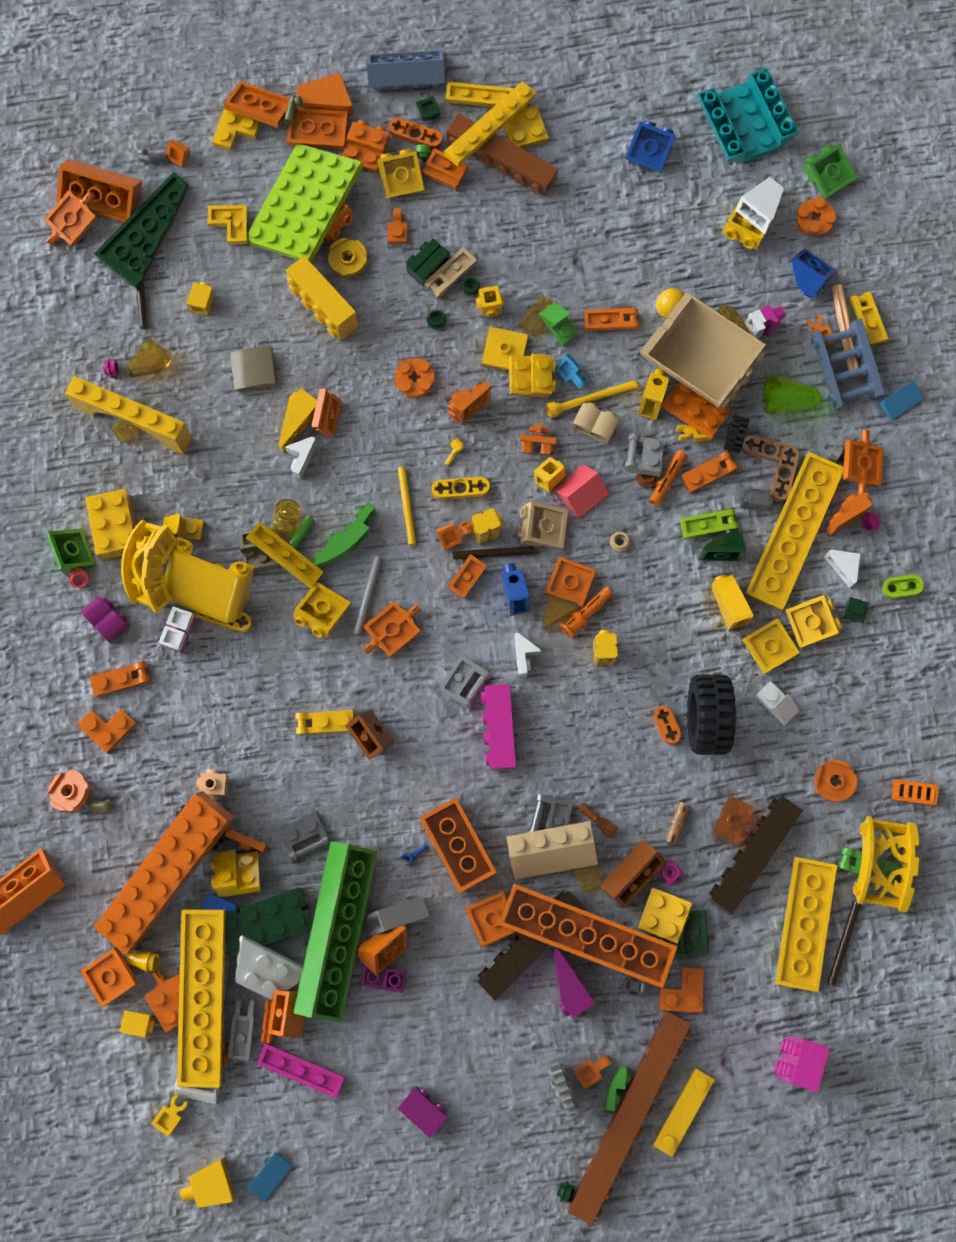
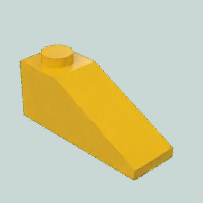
(297, 417)

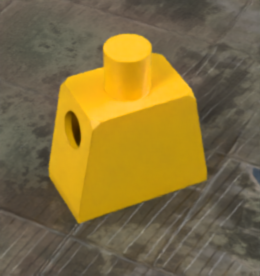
(653, 394)
(210, 1186)

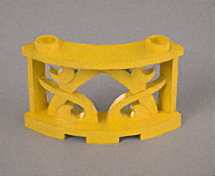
(146, 583)
(908, 841)

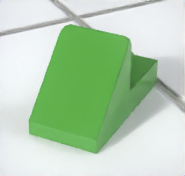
(556, 320)

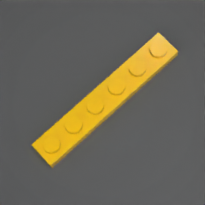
(490, 124)

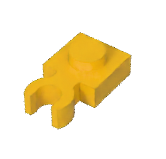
(690, 432)
(168, 1118)

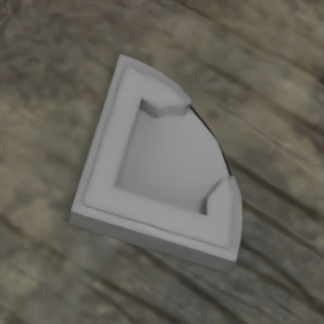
(836, 452)

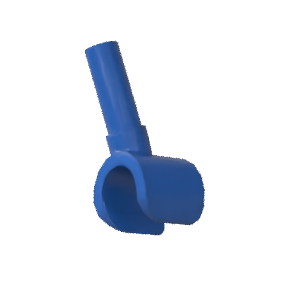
(414, 854)

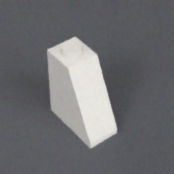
(761, 204)

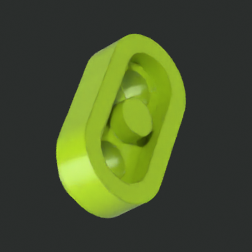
(901, 586)

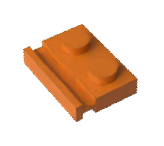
(443, 170)
(326, 413)

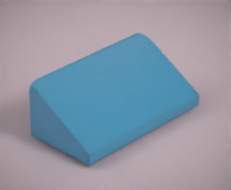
(901, 400)
(269, 1176)

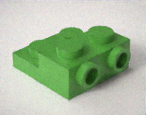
(829, 170)

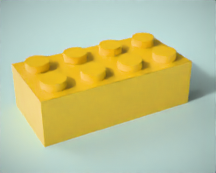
(321, 298)

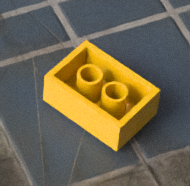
(110, 522)

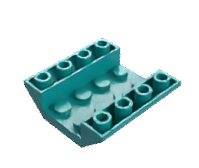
(749, 117)

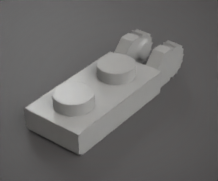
(241, 1032)

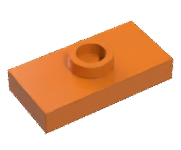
(246, 842)

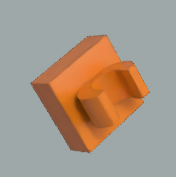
(177, 152)

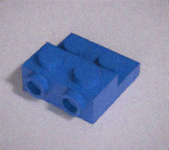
(651, 146)

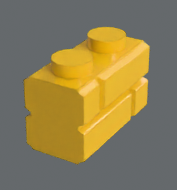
(486, 525)
(605, 648)

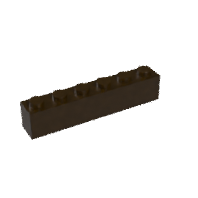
(755, 855)
(517, 958)

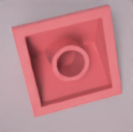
(581, 490)

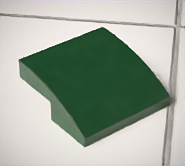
(694, 936)

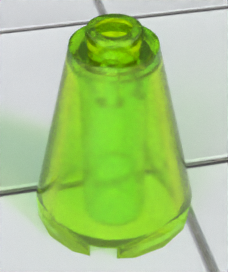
(788, 395)

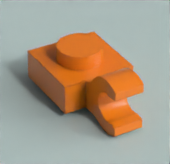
(397, 231)
(451, 535)
(588, 1072)

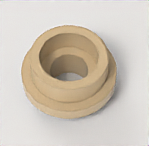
(624, 537)

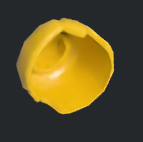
(668, 300)

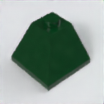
(725, 547)

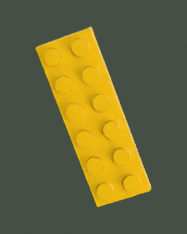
(805, 924)

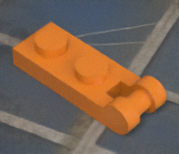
(610, 319)
(709, 472)
(119, 679)

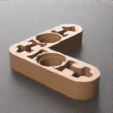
(779, 457)

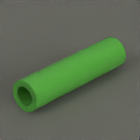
(301, 532)

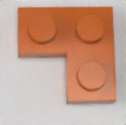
(107, 734)
(687, 998)

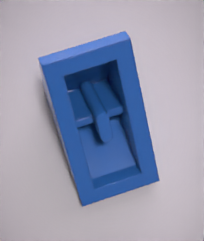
(213, 902)

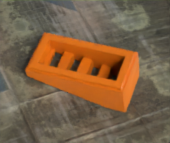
(933, 794)

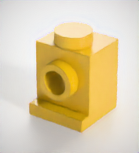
(549, 474)

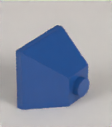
(811, 273)

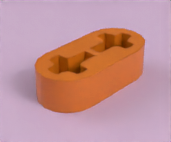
(662, 727)

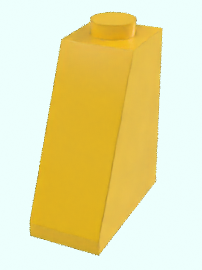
(731, 602)

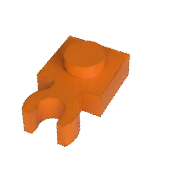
(824, 330)

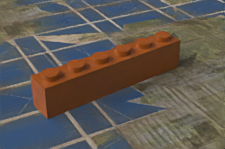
(508, 158)

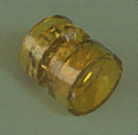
(286, 517)

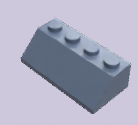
(405, 69)

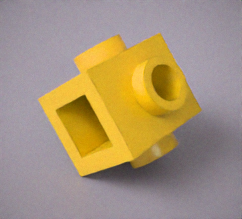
(490, 301)

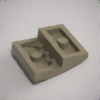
(253, 368)
(254, 556)

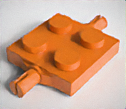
(70, 218)
(863, 463)
(392, 629)
(165, 1000)

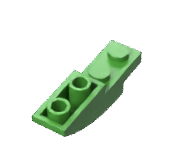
(340, 544)

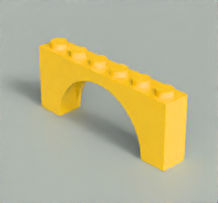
(93, 398)

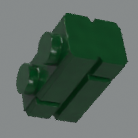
(427, 261)

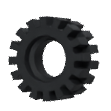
(736, 434)

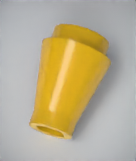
(146, 961)

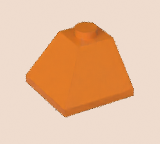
(383, 949)

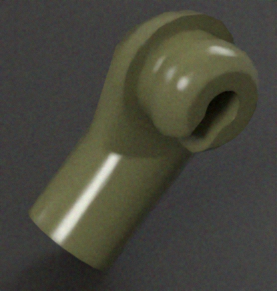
(294, 102)

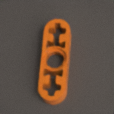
(400, 133)

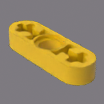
(455, 495)

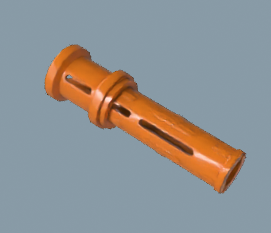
(580, 618)

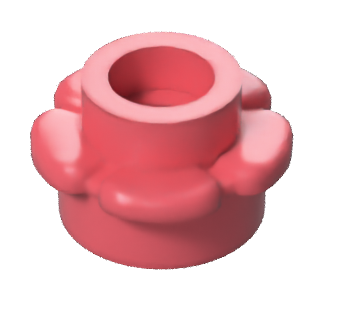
(82, 581)

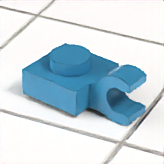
(569, 371)

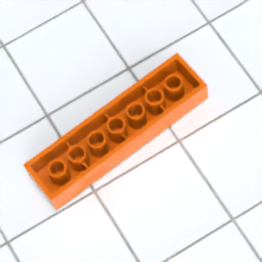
(164, 872)
(588, 936)

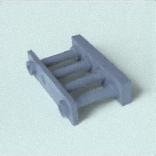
(862, 351)

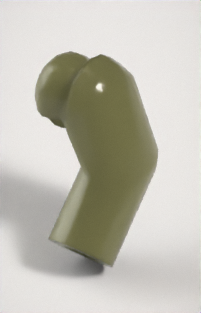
(99, 807)

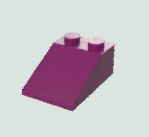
(571, 992)

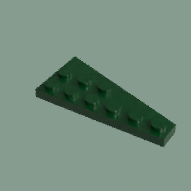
(140, 236)

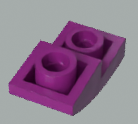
(387, 980)

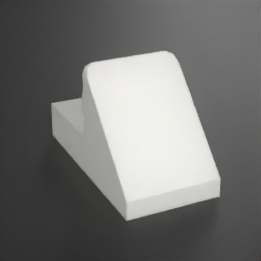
(304, 451)
(524, 648)
(777, 703)

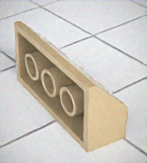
(552, 850)

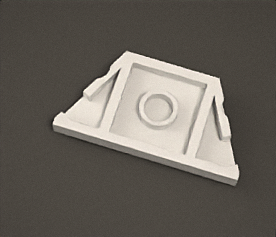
(265, 969)

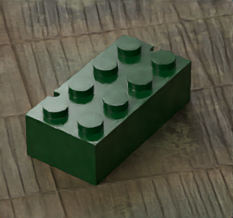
(268, 920)

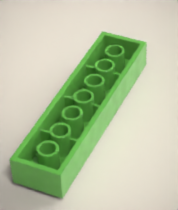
(335, 932)

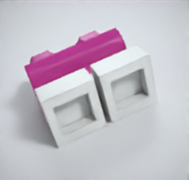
(764, 321)
(179, 632)

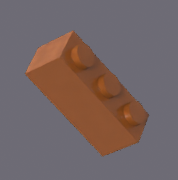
(633, 874)

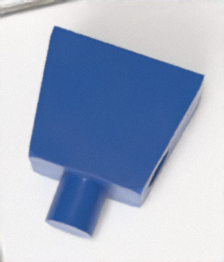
(515, 590)

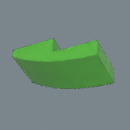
(618, 1081)

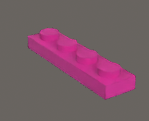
(300, 1070)

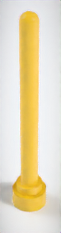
(554, 409)

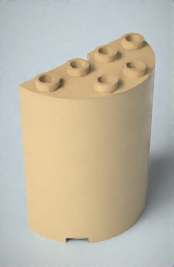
(704, 351)

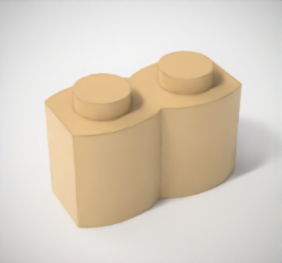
(595, 422)

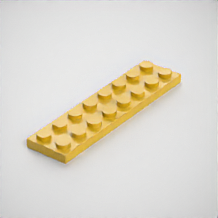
(794, 531)
(201, 998)

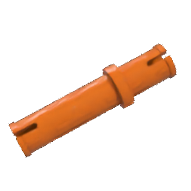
(668, 477)

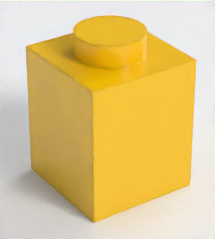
(200, 298)
(137, 1023)

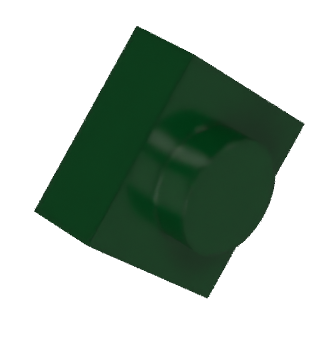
(428, 108)
(856, 610)

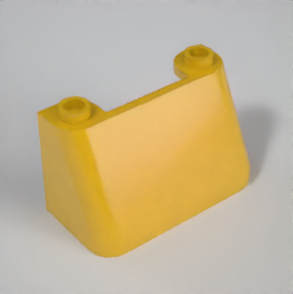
(206, 586)

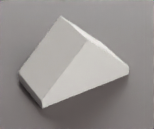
(845, 565)

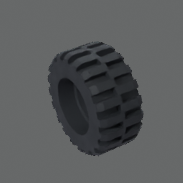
(711, 714)

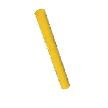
(406, 506)

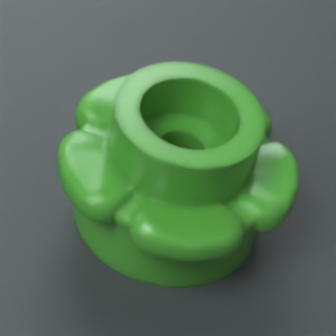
(423, 151)

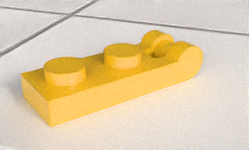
(871, 319)
(324, 722)

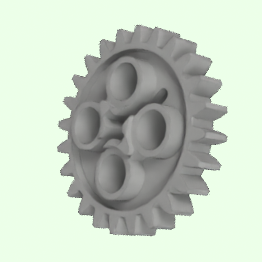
(562, 1086)

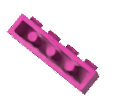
(499, 727)

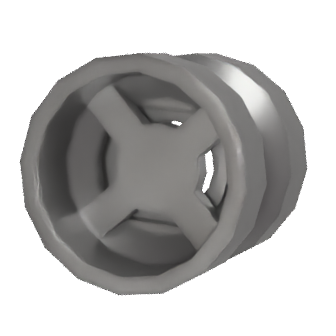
(634, 989)

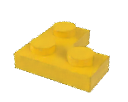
(231, 125)
(234, 218)

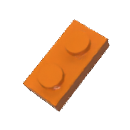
(466, 576)

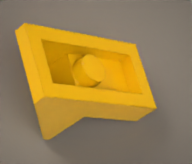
(185, 528)

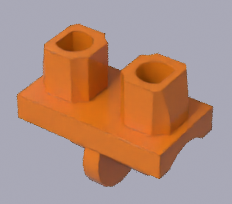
(528, 440)

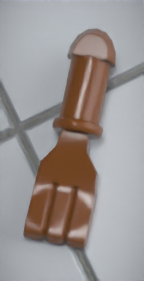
(603, 824)

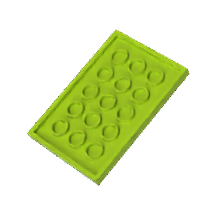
(303, 202)

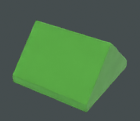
(70, 550)

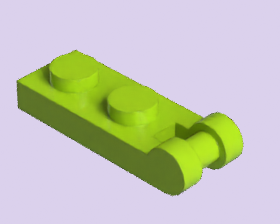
(708, 524)

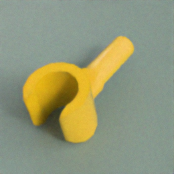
(458, 446)

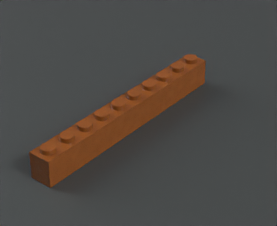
(628, 1118)

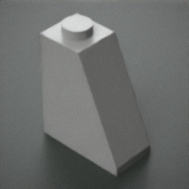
(396, 916)

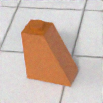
(326, 94)

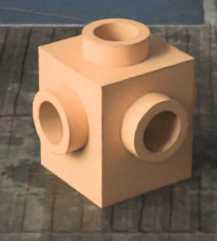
(220, 786)

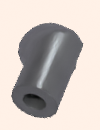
(153, 158)

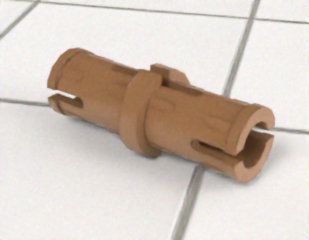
(677, 823)

